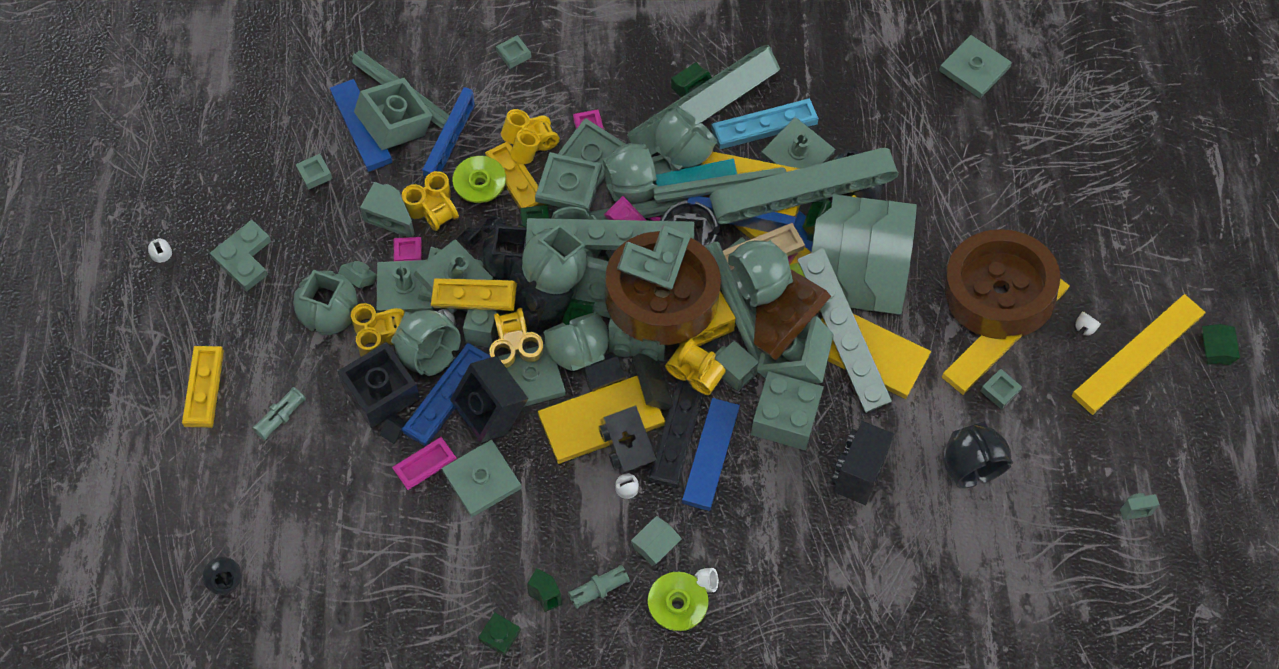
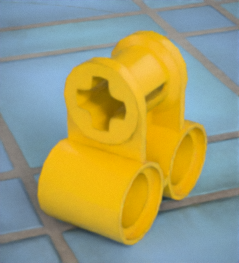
(528, 135)
(432, 204)
(378, 329)
(513, 336)
(696, 366)

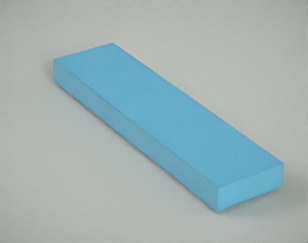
(762, 123)

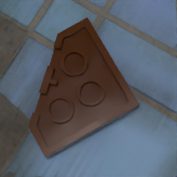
(788, 315)

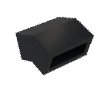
(603, 373)

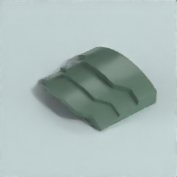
(868, 249)

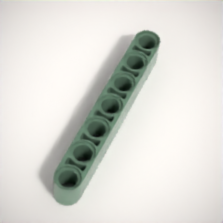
(714, 93)
(803, 185)

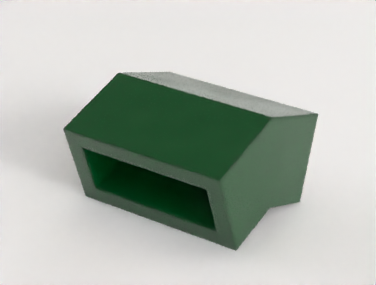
(689, 79)
(816, 210)
(1220, 344)
(544, 589)

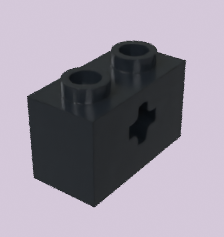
(630, 423)

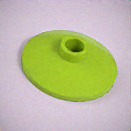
(477, 170)
(678, 587)

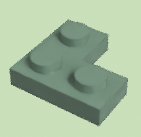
(236, 255)
(657, 265)

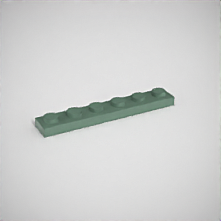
(605, 233)
(846, 333)

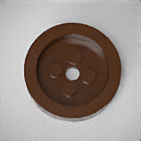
(997, 260)
(667, 319)

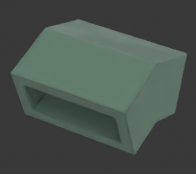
(655, 540)

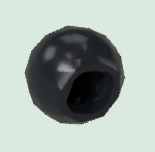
(221, 575)

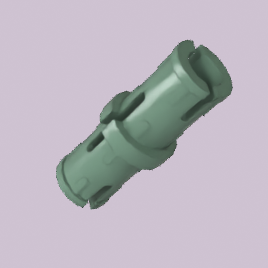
(278, 413)
(598, 586)

